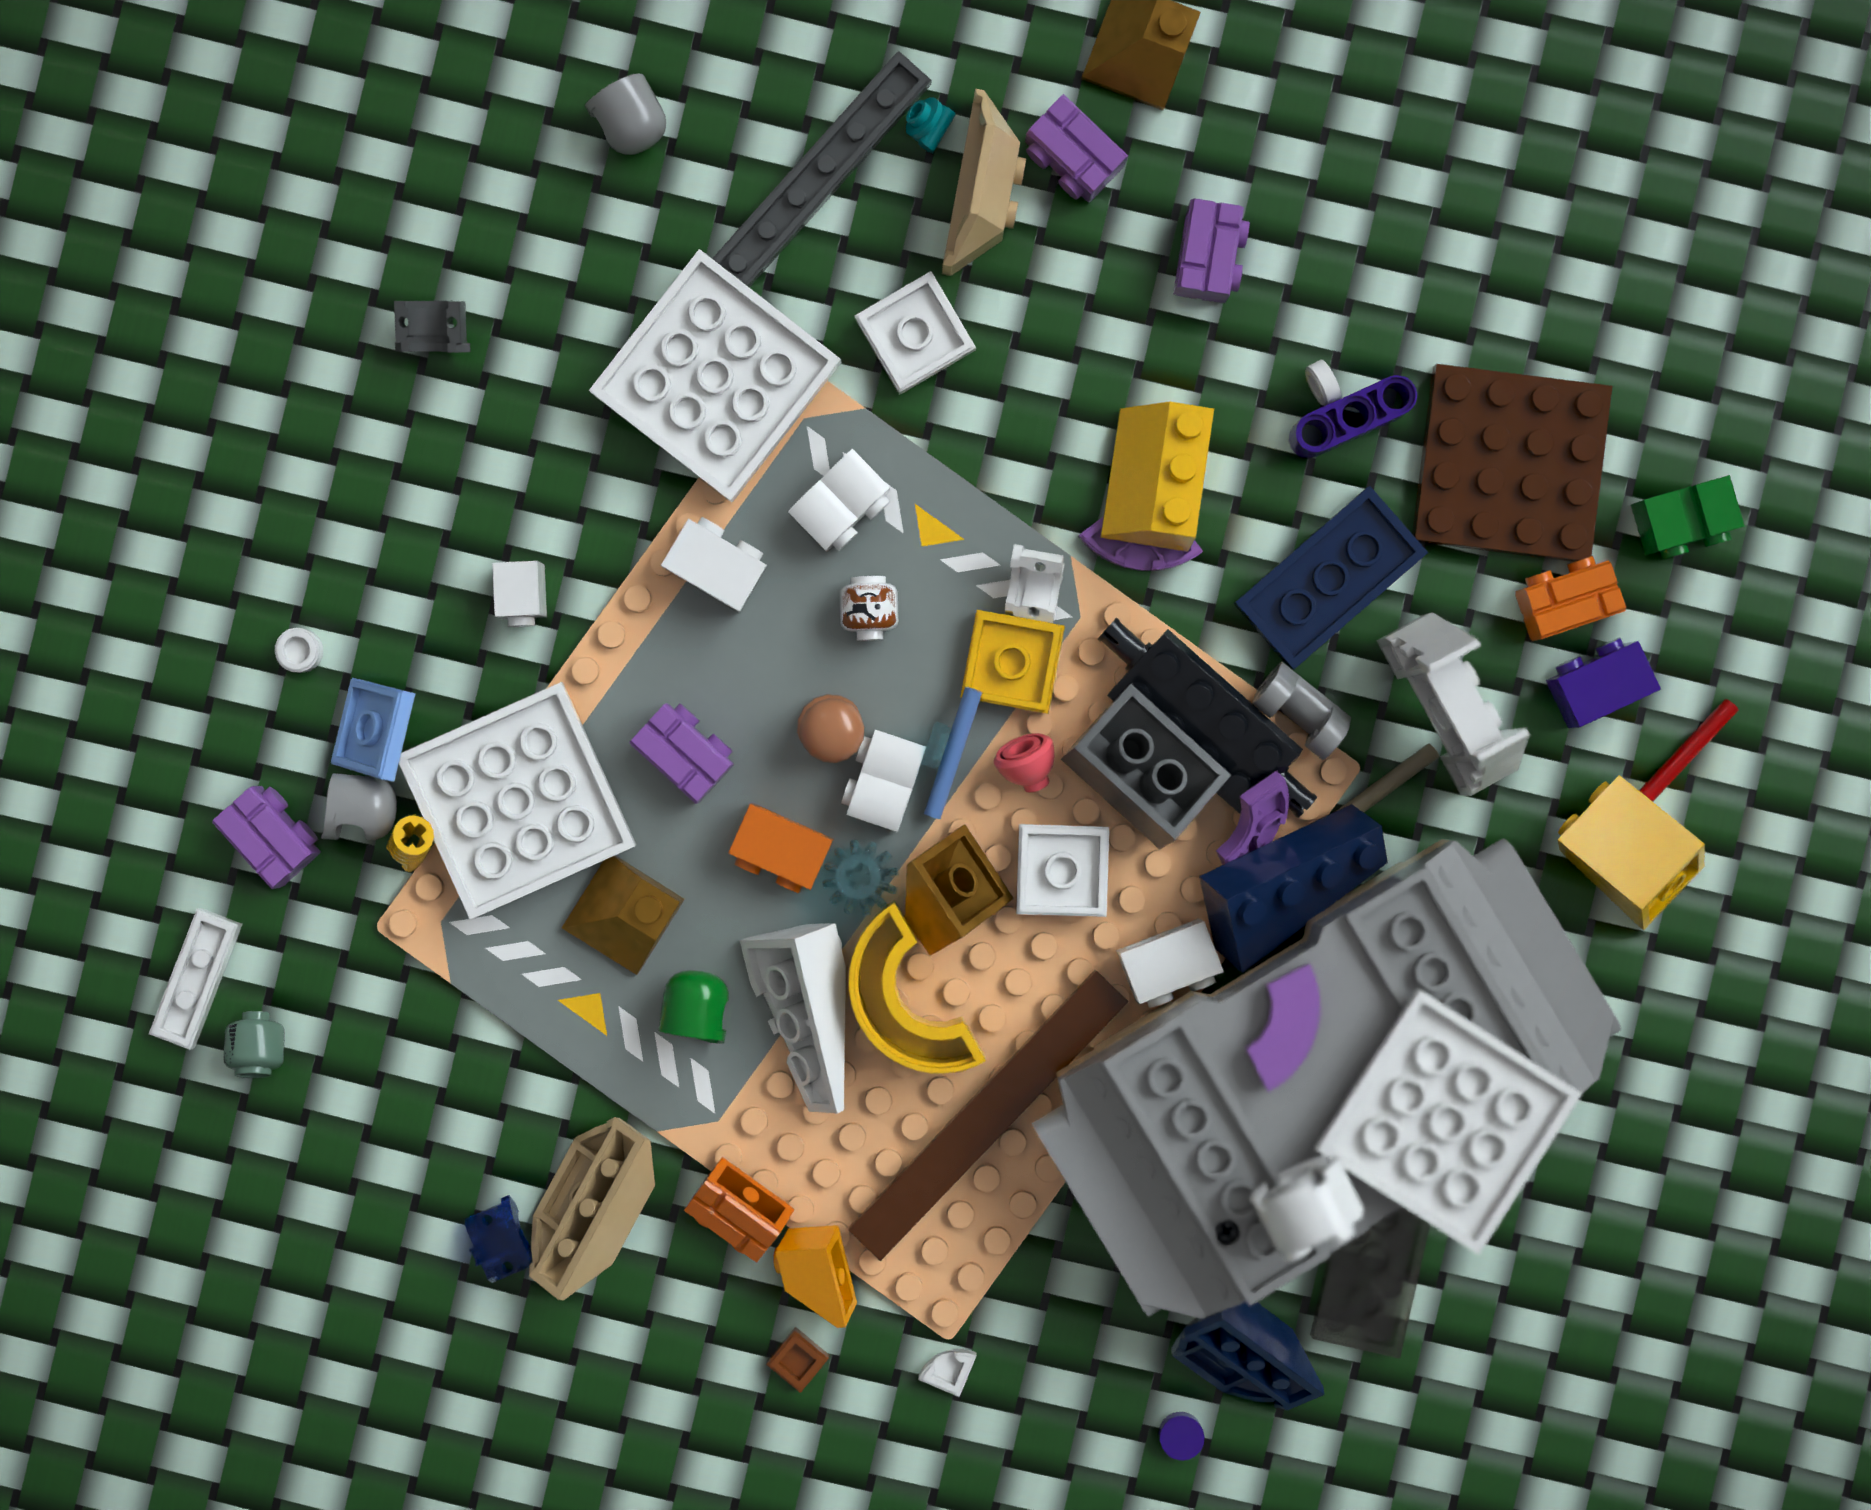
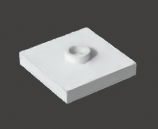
(915, 332)
(1062, 870)

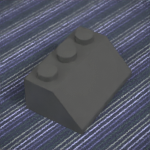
(1146, 767)

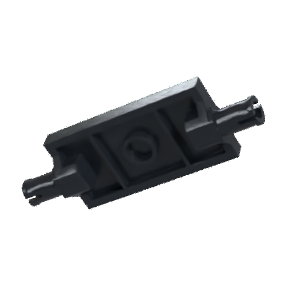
(1208, 712)

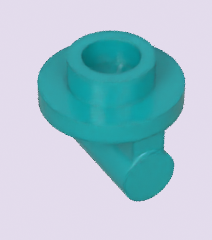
(928, 122)

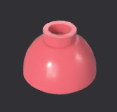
(1027, 761)

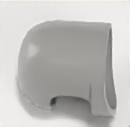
(629, 114)
(359, 802)

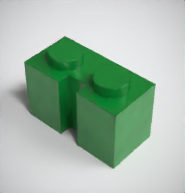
(1688, 515)

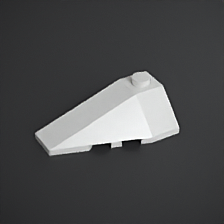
(805, 988)

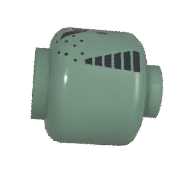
(254, 1045)

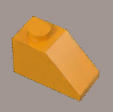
(817, 1272)

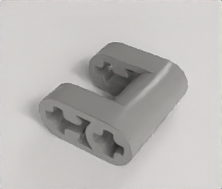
(1304, 706)

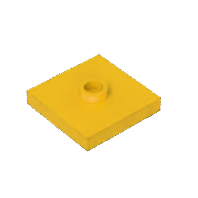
(1013, 660)

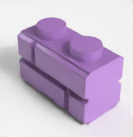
(1074, 149)
(1210, 250)
(683, 752)
(267, 835)

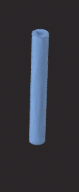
(953, 752)

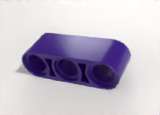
(1367, 401)

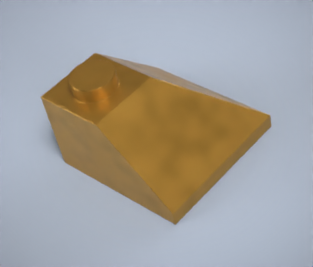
(1141, 49)
(951, 890)
(623, 913)

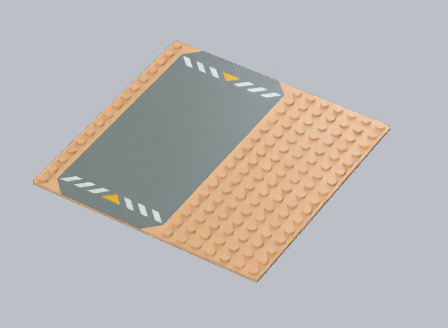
(747, 685)

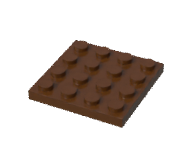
(1511, 463)

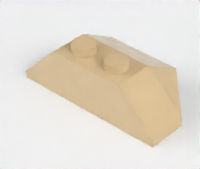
(984, 186)
(590, 1207)

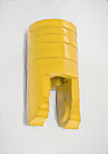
(410, 856)

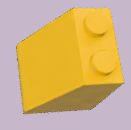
(1632, 850)

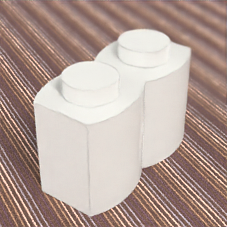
(840, 501)
(884, 781)

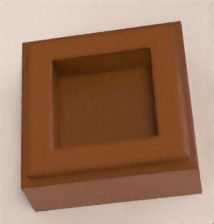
(797, 1359)

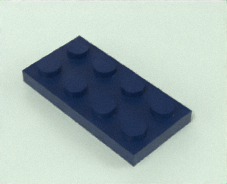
(1330, 578)

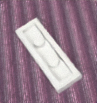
(195, 978)

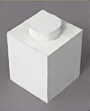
(519, 592)

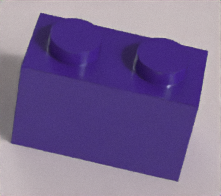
(1602, 683)

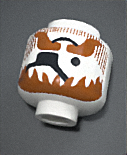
(868, 607)

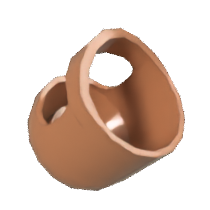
(831, 728)

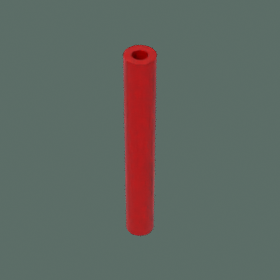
(1689, 749)

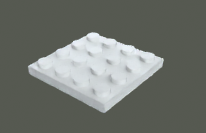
(715, 375)
(516, 800)
(1448, 1121)

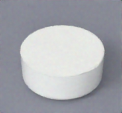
(1323, 383)
(298, 650)

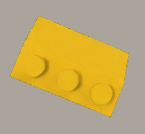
(1158, 475)

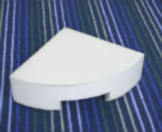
(948, 1370)

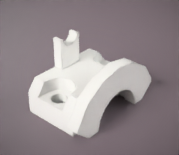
(1034, 584)

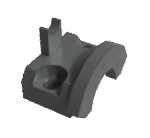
(430, 326)

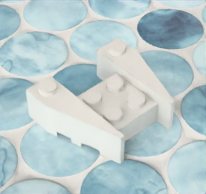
(1446, 687)

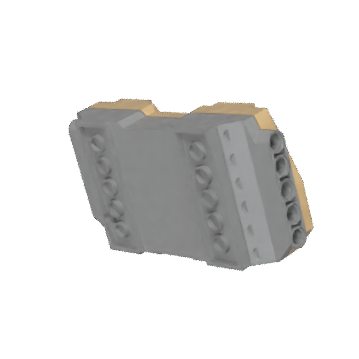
(1176, 1130)

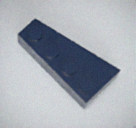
(1285, 883)

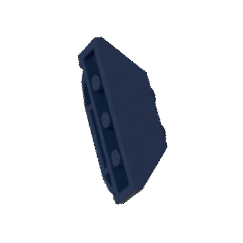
(1249, 1356)

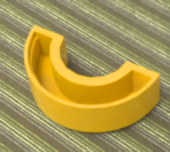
(884, 1016)

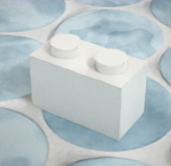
(714, 563)
(1170, 962)

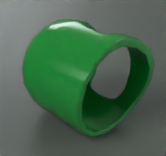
(694, 1006)

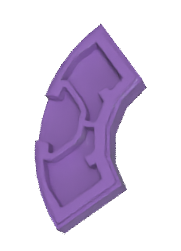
(1135, 555)
(1261, 814)
(1289, 1028)

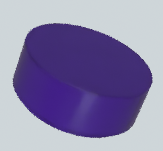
(1181, 1436)

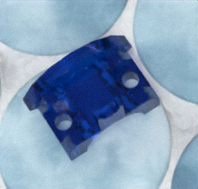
(499, 1240)

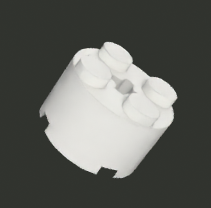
(1308, 1206)

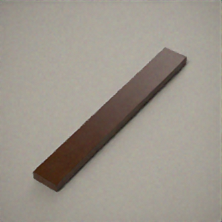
(987, 1115)

